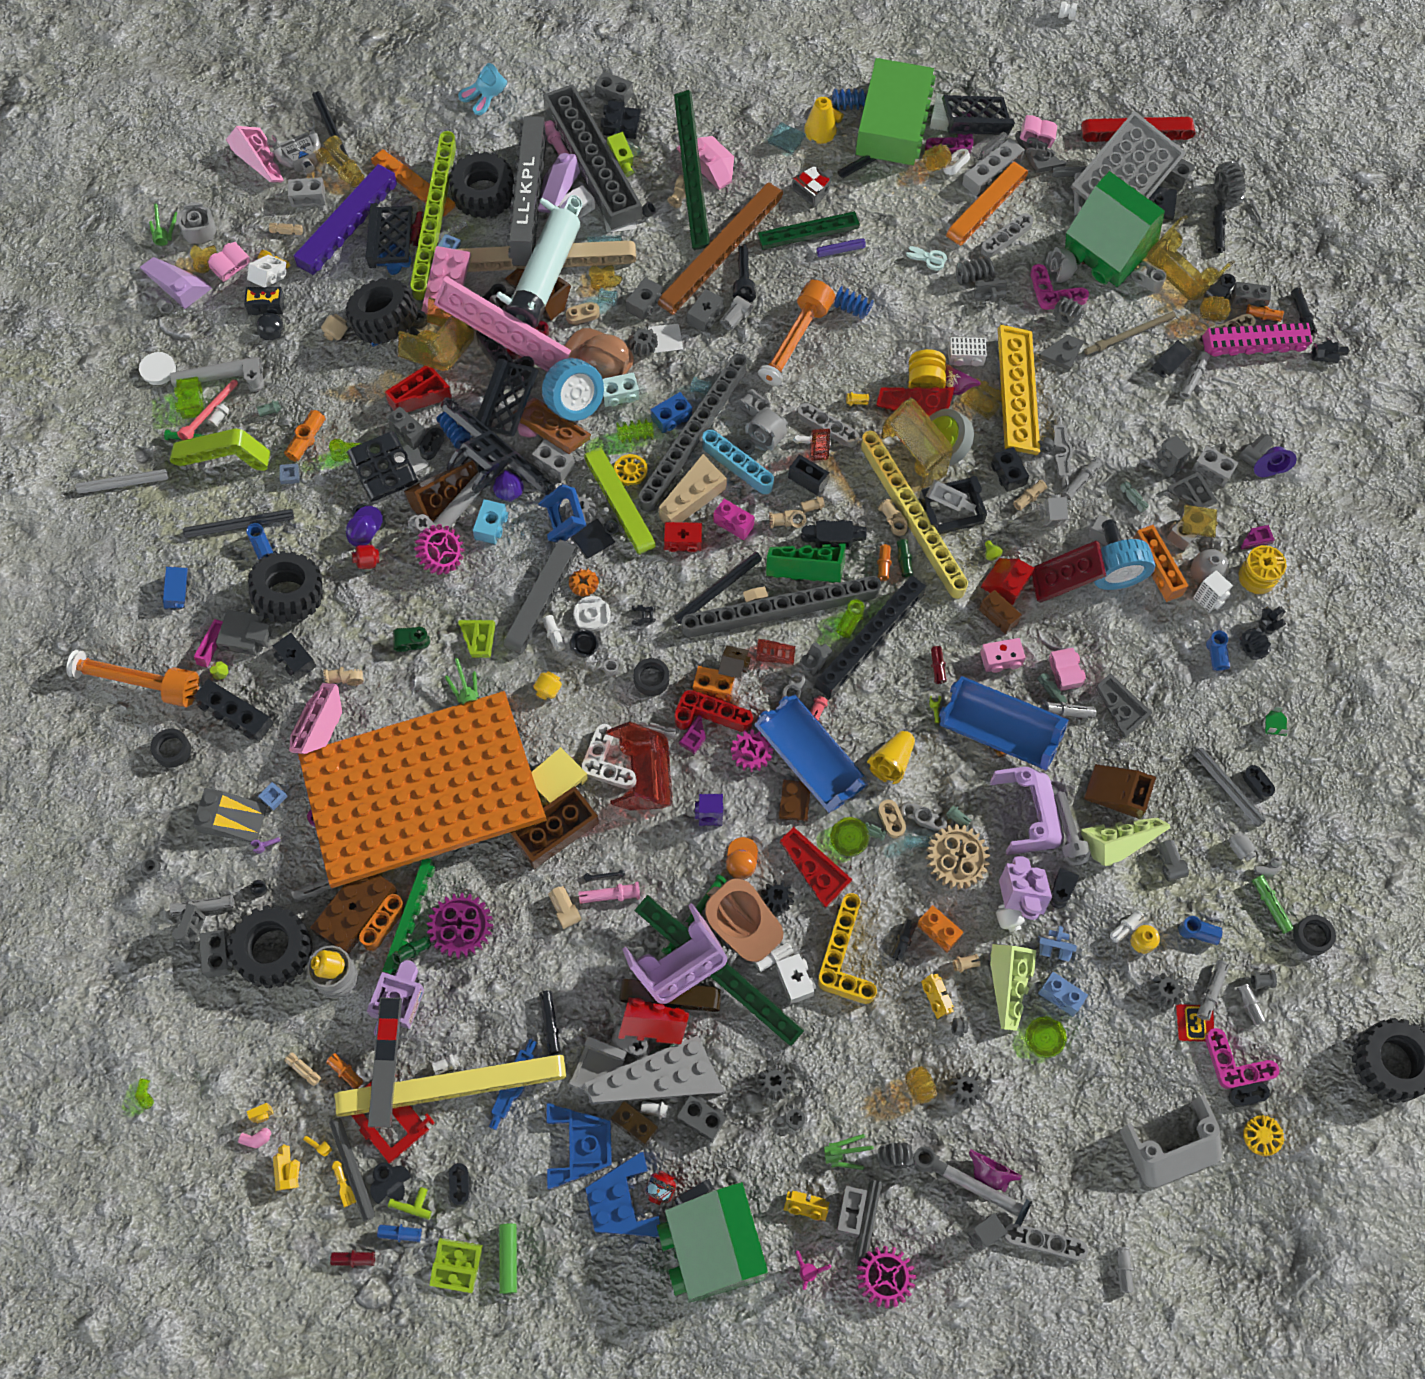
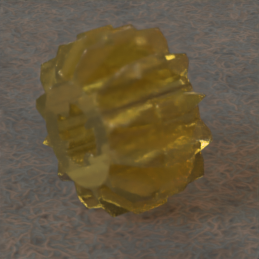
(937, 157)
(1215, 308)
(920, 1085)

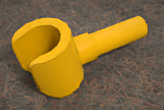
(324, 1149)

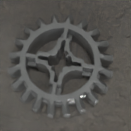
(1229, 184)

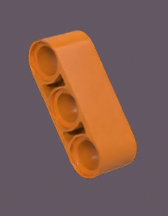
(381, 932)

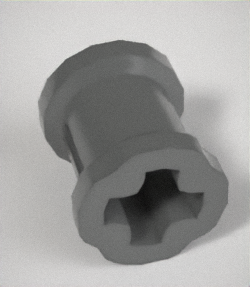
(1263, 979)

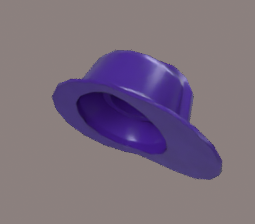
(1275, 461)
(363, 526)

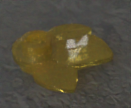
(202, 257)
(605, 276)

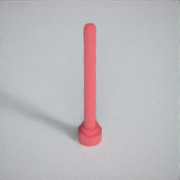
(188, 431)

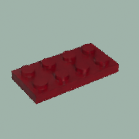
(1068, 571)

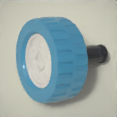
(573, 389)
(1124, 560)

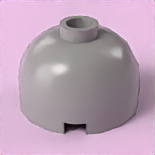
(1060, 265)
(1208, 562)

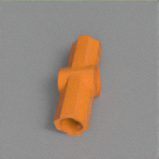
(300, 442)

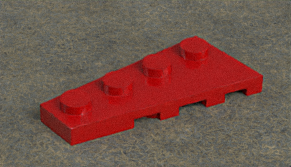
(928, 399)

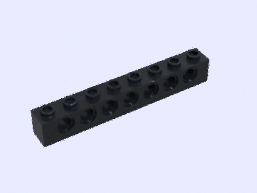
(870, 637)

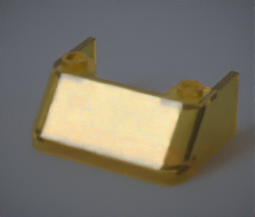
(1178, 269)
(437, 349)
(921, 439)

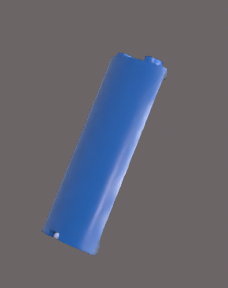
(1003, 722)
(811, 753)

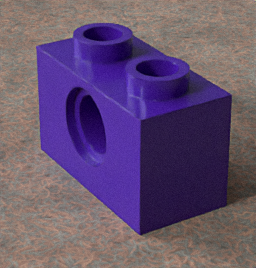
(709, 809)

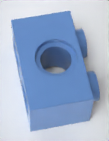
(1063, 994)

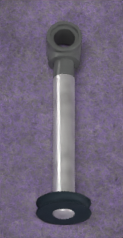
(971, 1184)

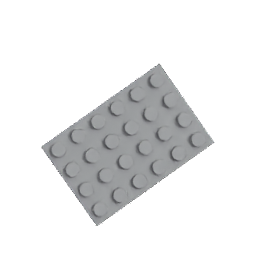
(1134, 154)

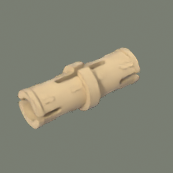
(1030, 495)

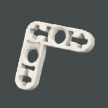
(598, 761)

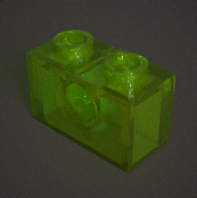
(189, 397)

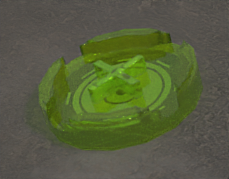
(849, 836)
(1045, 1037)

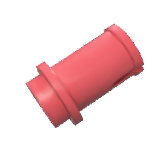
(818, 706)

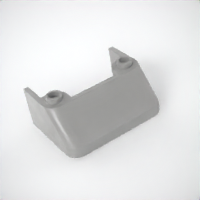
(1162, 1168)

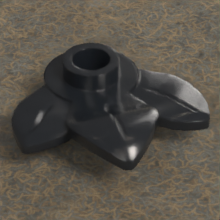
(391, 1185)

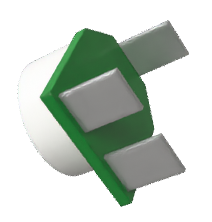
(1275, 722)

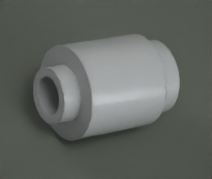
(1242, 846)

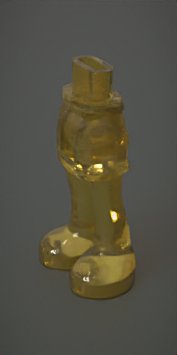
(349, 170)

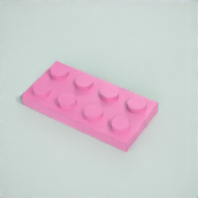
(445, 263)

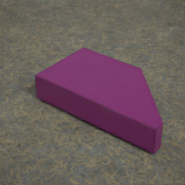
(1258, 536)
(694, 736)

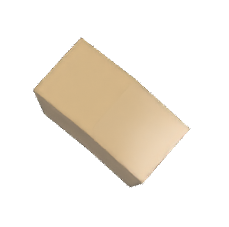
(755, 594)

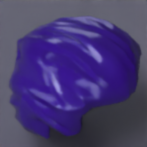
(508, 486)

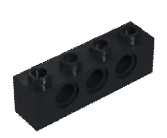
(212, 692)

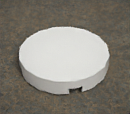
(157, 368)
(591, 614)

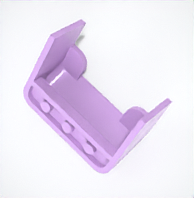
(1046, 832)
(683, 966)

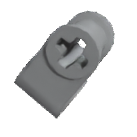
(1150, 276)
(753, 402)
(630, 1044)

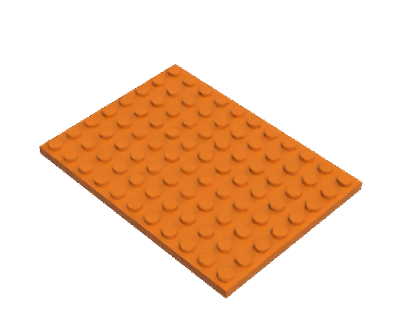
(419, 789)

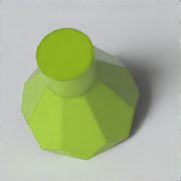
(992, 551)
(219, 670)

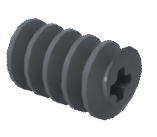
(974, 268)

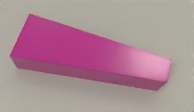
(208, 646)

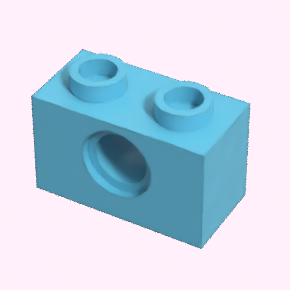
(489, 512)

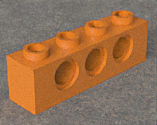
(1166, 572)

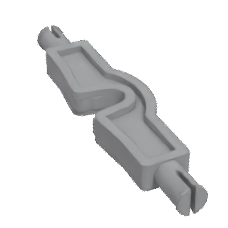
(1062, 460)

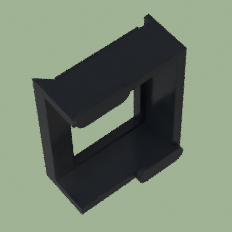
(968, 485)

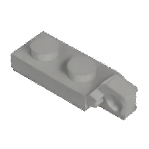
(949, 496)

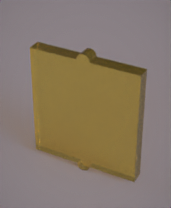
(1199, 521)

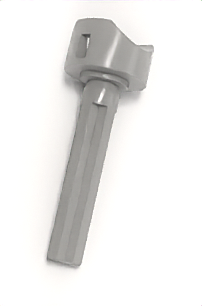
(1075, 846)

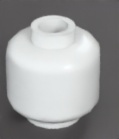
(1009, 918)

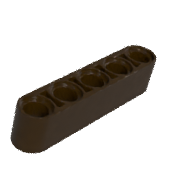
(696, 998)

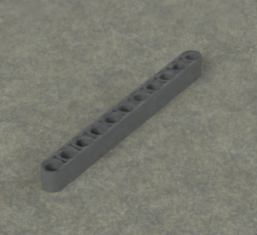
(692, 439)
(774, 612)

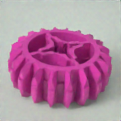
(445, 537)
(892, 1286)

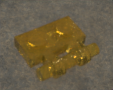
(981, 403)

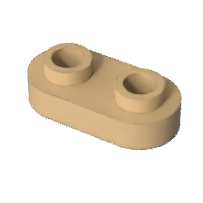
(583, 313)
(893, 819)

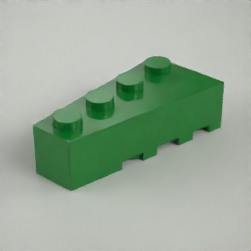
(807, 563)

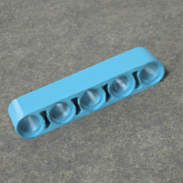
(735, 454)

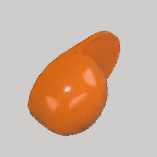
(742, 858)

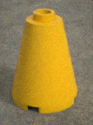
(821, 122)
(892, 758)

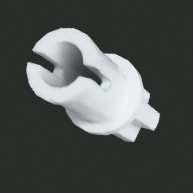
(553, 633)
(1127, 926)
(774, 956)

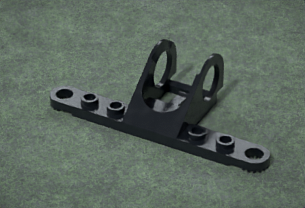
(490, 446)

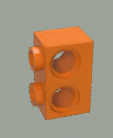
(714, 680)
(939, 928)

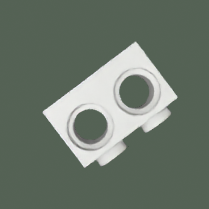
(266, 271)

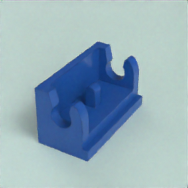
(175, 587)

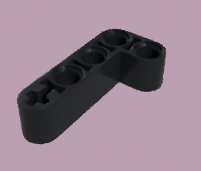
(500, 352)

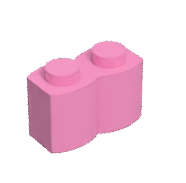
(1040, 129)
(228, 261)
(1067, 669)

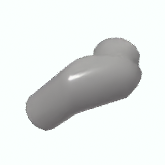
(1270, 869)

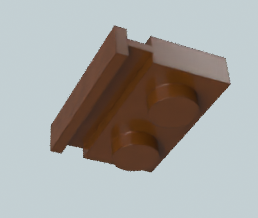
(794, 801)

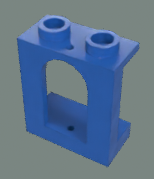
(573, 524)

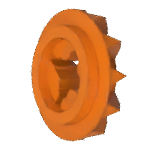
(582, 589)

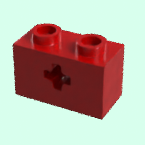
(689, 531)

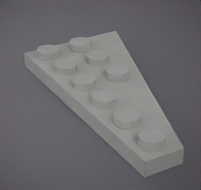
(663, 1075)

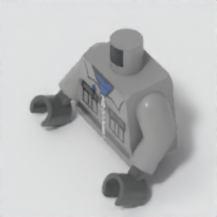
(299, 151)

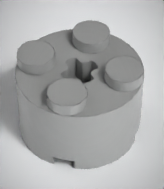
(196, 223)
(766, 429)

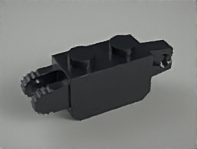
(833, 533)

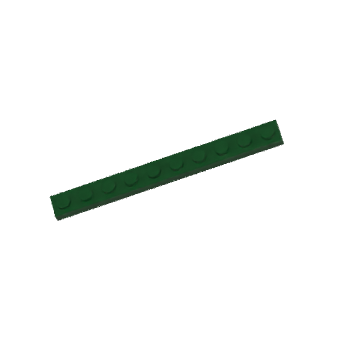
(691, 170)
(726, 976)

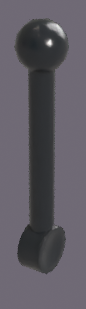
(587, 877)

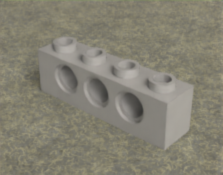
(992, 166)

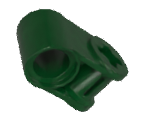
(409, 639)

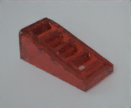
(819, 446)
(767, 657)

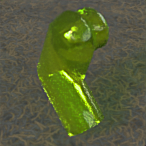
(142, 1096)

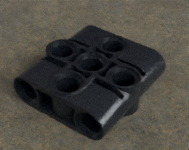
(375, 483)

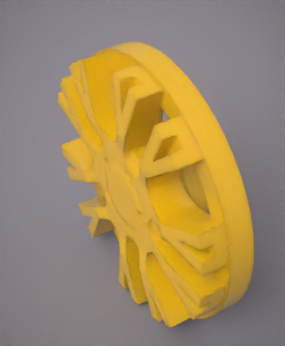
(631, 469)
(1263, 1135)

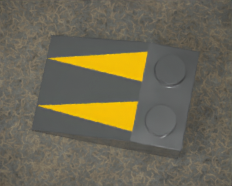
(229, 816)

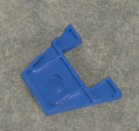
(588, 1145)
(612, 1204)

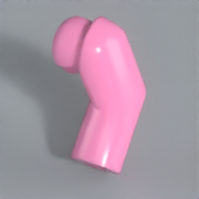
(525, 431)
(256, 1140)

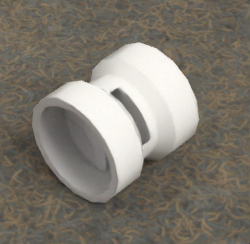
(1067, 10)

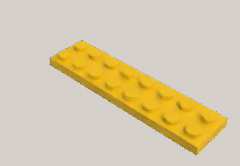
(1018, 390)

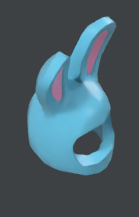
(489, 84)

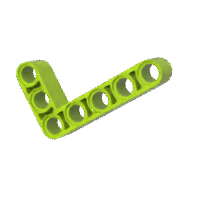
(220, 445)

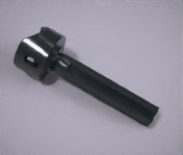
(744, 286)

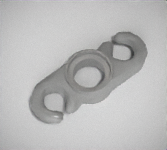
(796, 686)
(914, 815)

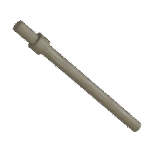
(1103, 344)

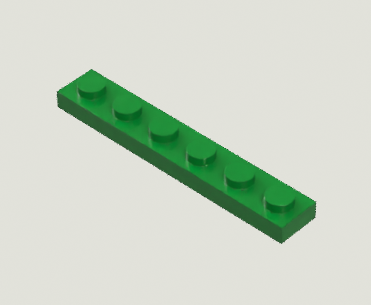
(411, 909)

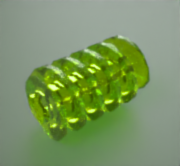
(635, 431)

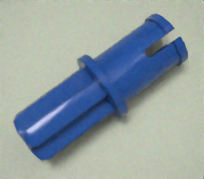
(399, 1233)

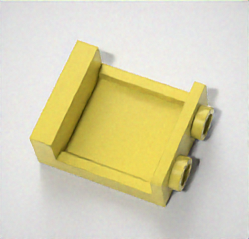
(557, 776)

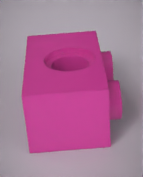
(734, 519)

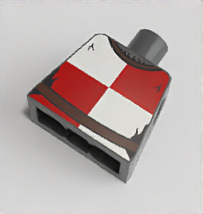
(812, 184)

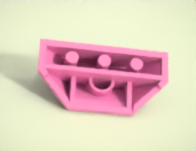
(715, 161)
(317, 720)

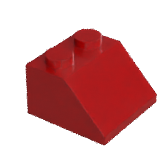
(1008, 578)

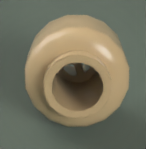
(334, 327)

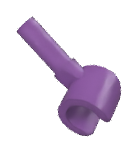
(262, 845)

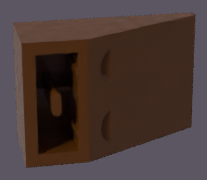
(1120, 789)

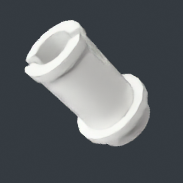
(218, 415)
(446, 1064)
(654, 1109)

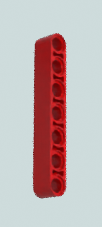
(1104, 128)

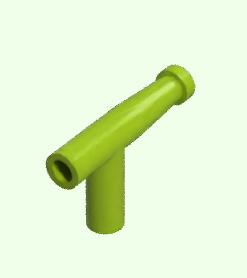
(415, 1209)

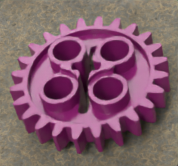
(462, 907)

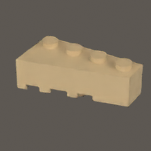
(693, 492)

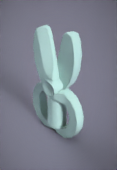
(920, 254)

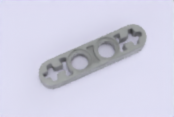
(1007, 235)
(829, 423)
(1044, 1245)

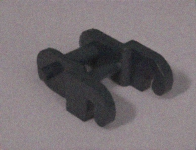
(644, 620)

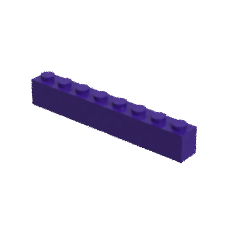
(345, 220)

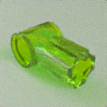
(337, 444)
(850, 619)

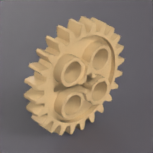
(974, 861)

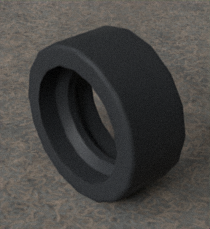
(646, 664)
(165, 735)
(1321, 922)

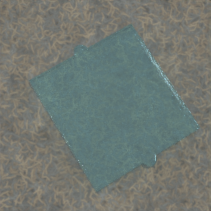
(786, 138)

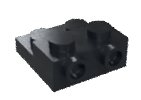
(620, 119)

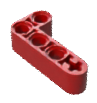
(714, 715)

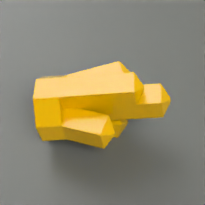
(285, 1170)

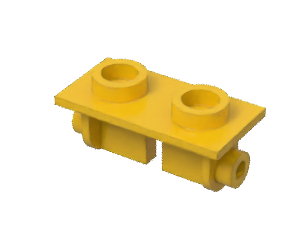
(933, 987)
(797, 1205)

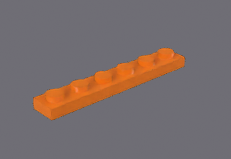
(408, 178)

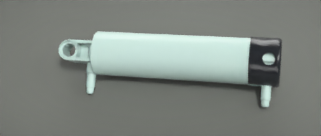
(545, 262)

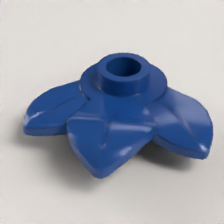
(394, 268)

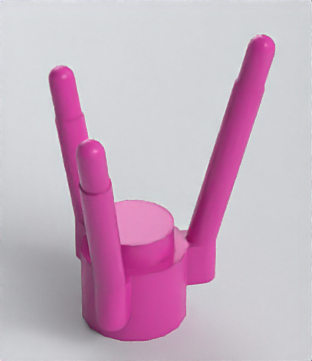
(808, 1271)

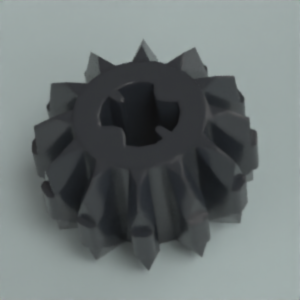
(1255, 643)
(786, 896)

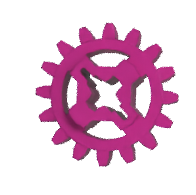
(755, 743)

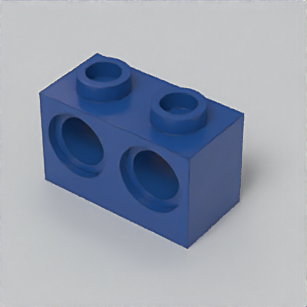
(669, 410)

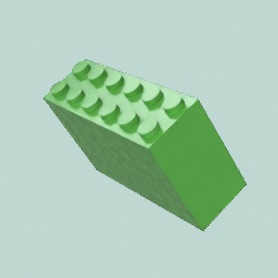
(895, 111)

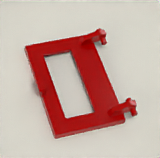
(409, 1121)

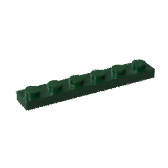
(808, 230)

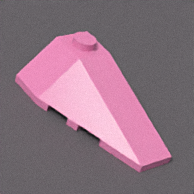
(251, 147)

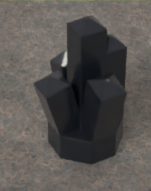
(1328, 351)
(1271, 620)

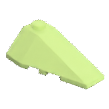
(1118, 842)
(1010, 973)

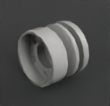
(342, 983)

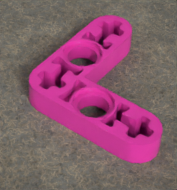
(1049, 293)
(1230, 1067)

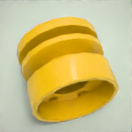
(927, 369)
(1262, 569)

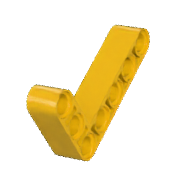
(839, 952)

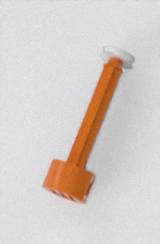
(814, 302)
(176, 685)

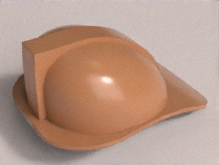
(602, 351)
(743, 920)

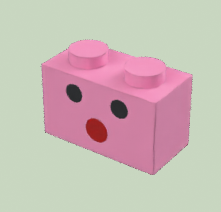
(1002, 655)

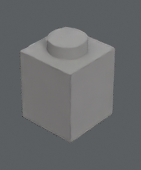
(1097, 531)

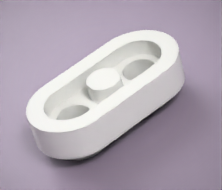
(959, 158)

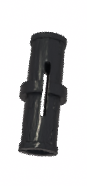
(903, 940)

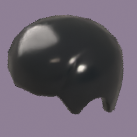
(269, 326)
(583, 643)

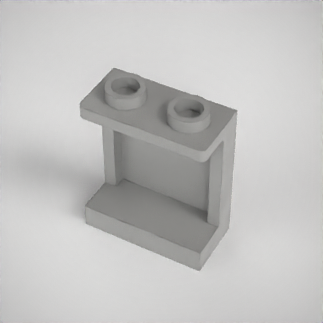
(595, 1061)

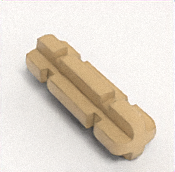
(285, 228)
(302, 1069)

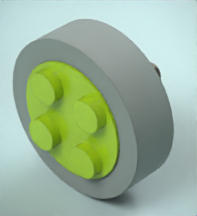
(956, 430)

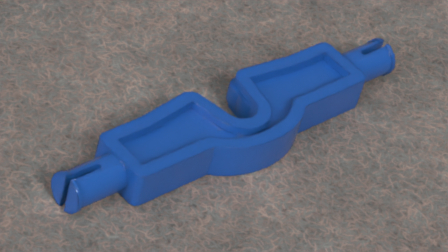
(507, 1096)

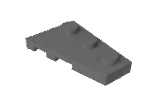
(1122, 705)

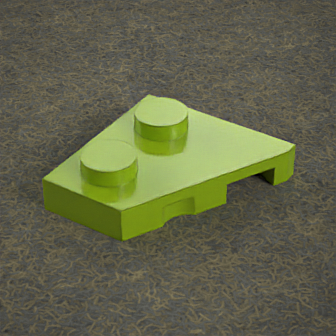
(478, 636)

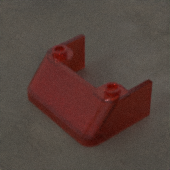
(650, 764)

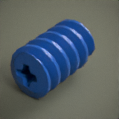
(848, 98)
(852, 304)
(455, 432)

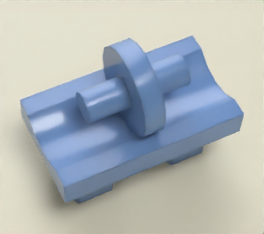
(1046, 944)

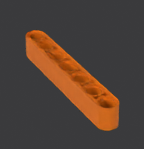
(987, 203)

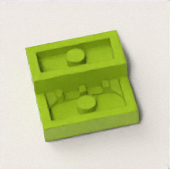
(456, 1265)

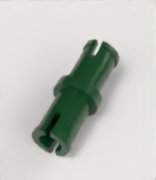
(904, 558)
(411, 950)

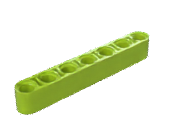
(619, 501)

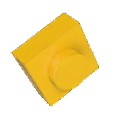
(260, 1113)

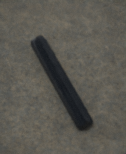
(854, 166)

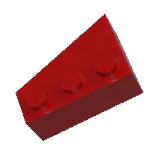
(418, 390)
(653, 1021)

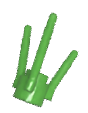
(160, 235)
(466, 693)
(834, 1153)

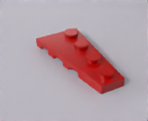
(817, 869)

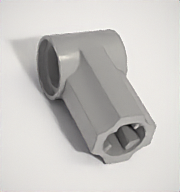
(738, 309)

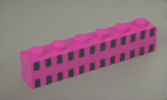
(1257, 339)

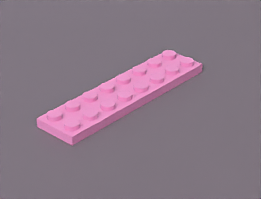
(499, 324)

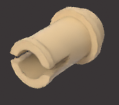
(813, 504)
(964, 963)

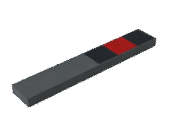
(385, 1063)

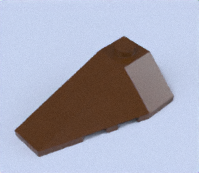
(558, 296)
(437, 492)

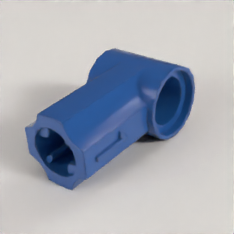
(260, 543)
(1218, 652)
(1201, 930)

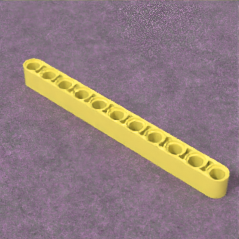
(915, 521)
(457, 1084)

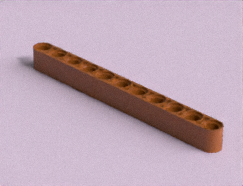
(720, 248)

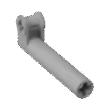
(249, 368)
(450, 513)

